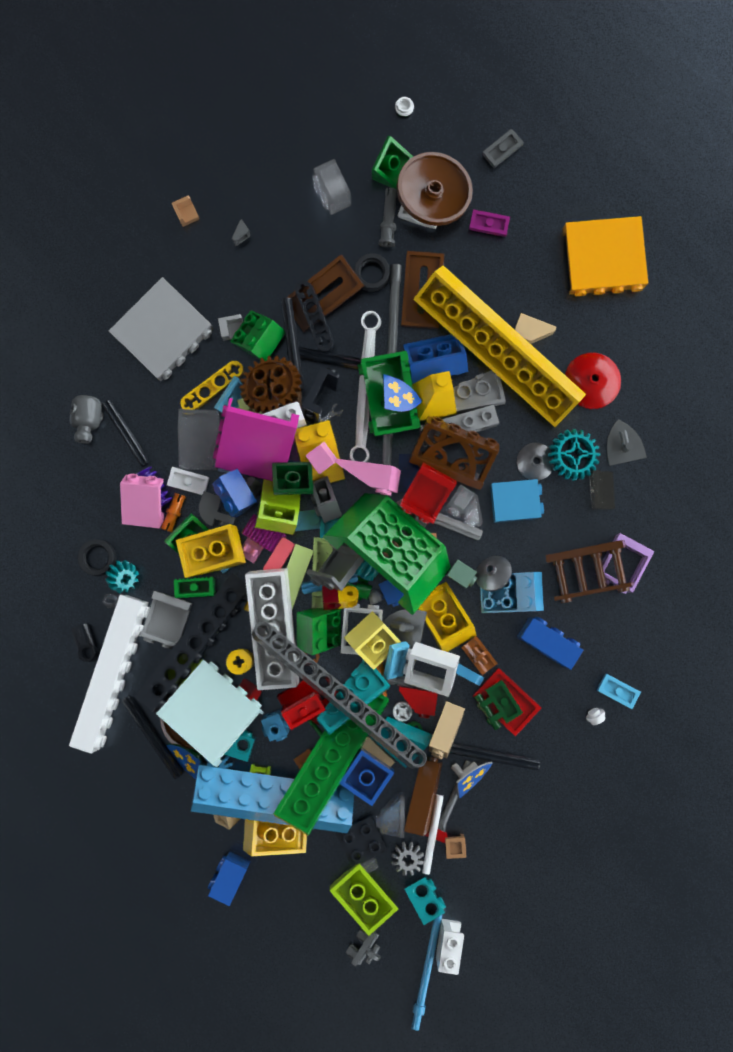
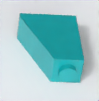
(414, 734)

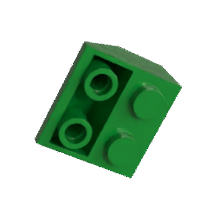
(258, 335)
(318, 630)

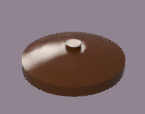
(434, 188)

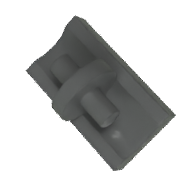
(358, 954)

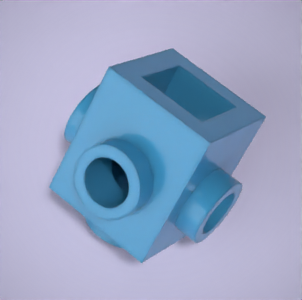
(275, 726)

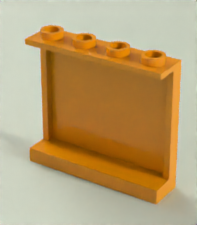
(606, 255)

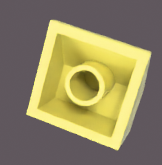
(371, 640)

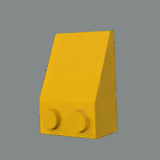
(309, 438)
(211, 551)
(447, 618)
(272, 839)

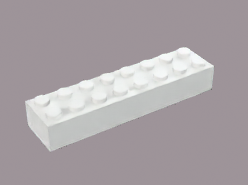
(109, 674)

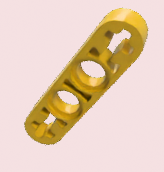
(210, 384)

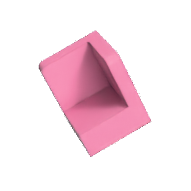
(321, 457)

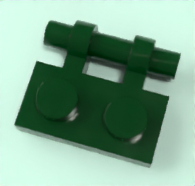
(504, 702)

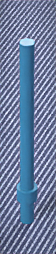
(419, 1007)

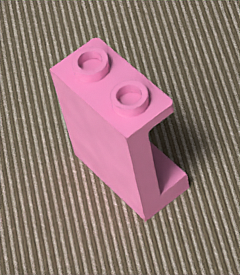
(141, 501)

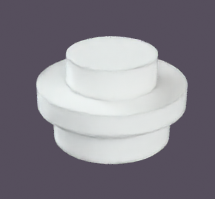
(404, 106)
(595, 716)

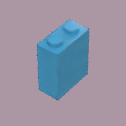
(516, 500)

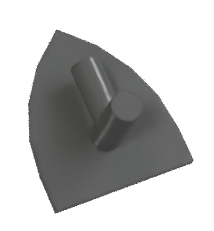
(623, 444)
(407, 626)

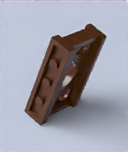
(456, 434)

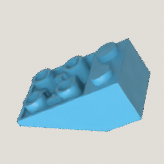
(520, 594)

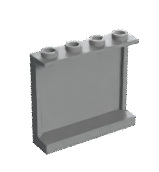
(162, 329)

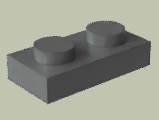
(502, 148)

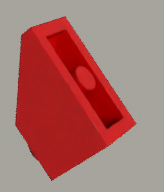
(420, 700)

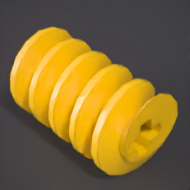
(238, 668)

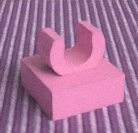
(251, 550)

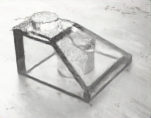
(392, 816)

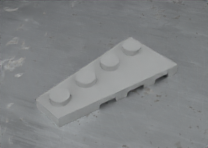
(479, 392)

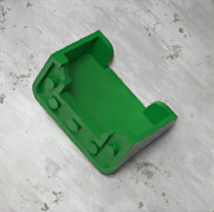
(383, 420)

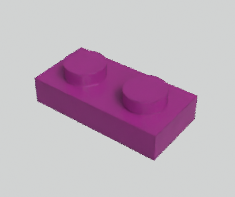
(489, 223)

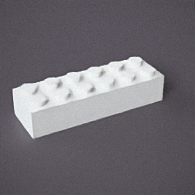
(271, 602)

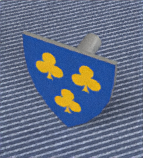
(469, 776)

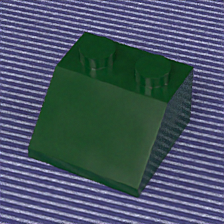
(292, 478)

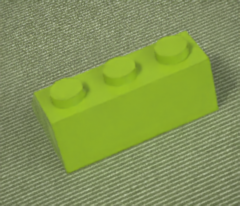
(363, 898)

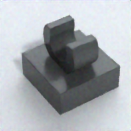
(254, 485)

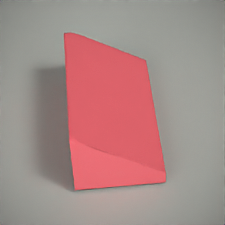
(280, 554)

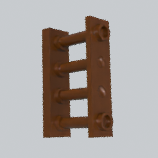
(577, 556)

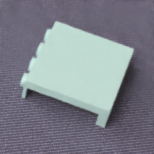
(209, 711)

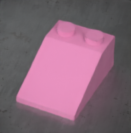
(378, 476)

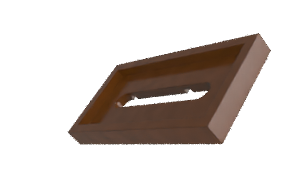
(414, 262)
(337, 268)

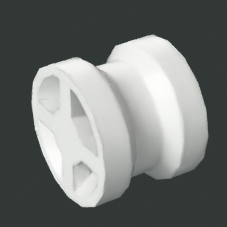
(405, 711)

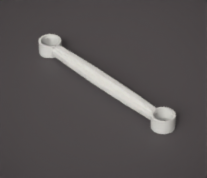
(363, 410)

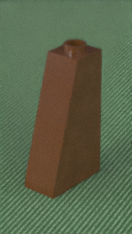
(423, 797)

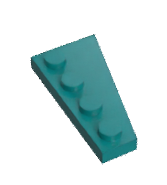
(365, 684)

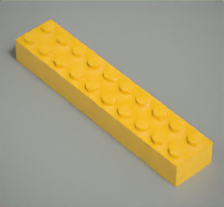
(499, 346)

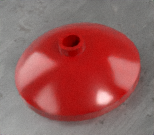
(600, 392)

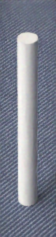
(432, 834)

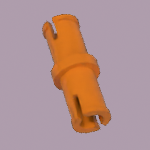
(173, 512)

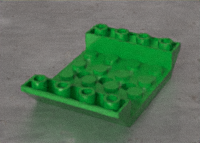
(413, 566)

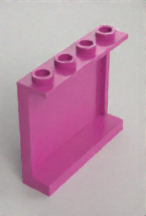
(253, 441)

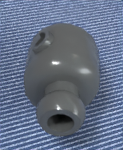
(85, 416)

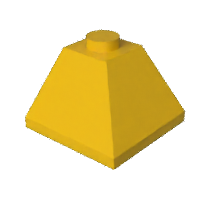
(436, 396)

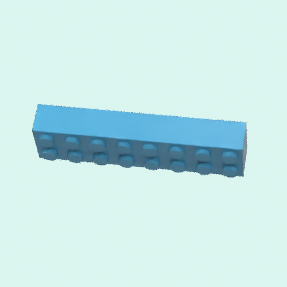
(257, 797)

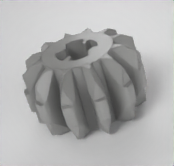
(415, 856)

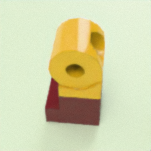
(339, 599)

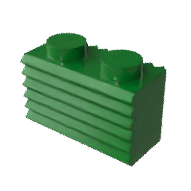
(194, 587)

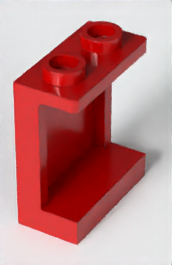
(427, 493)
(300, 704)

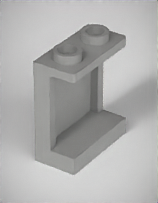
(166, 620)

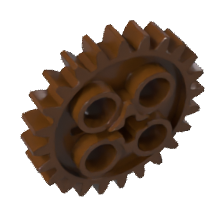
(254, 387)

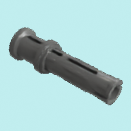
(388, 226)

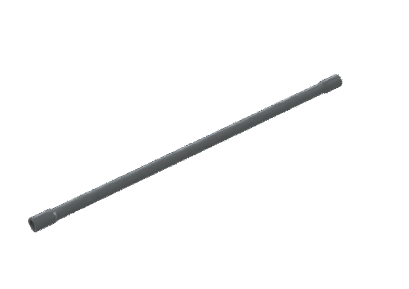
(395, 280)

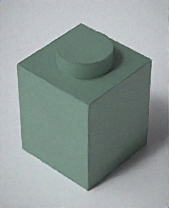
(462, 574)

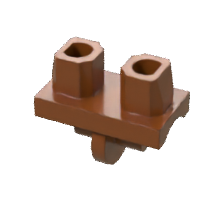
(479, 655)

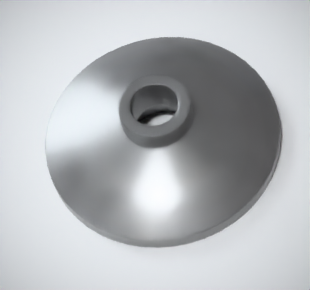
(528, 467)
(497, 577)

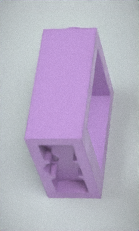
(637, 548)

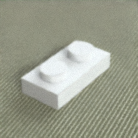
(188, 481)

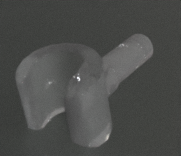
(332, 413)

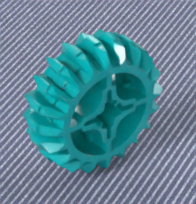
(573, 462)

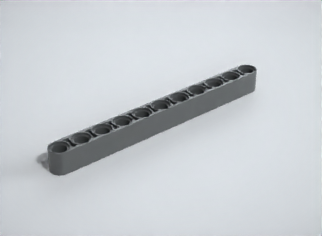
(348, 697)

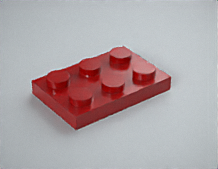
(524, 701)

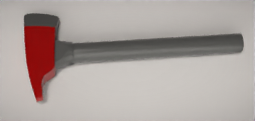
(441, 834)

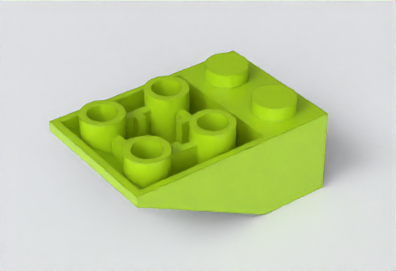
(277, 511)

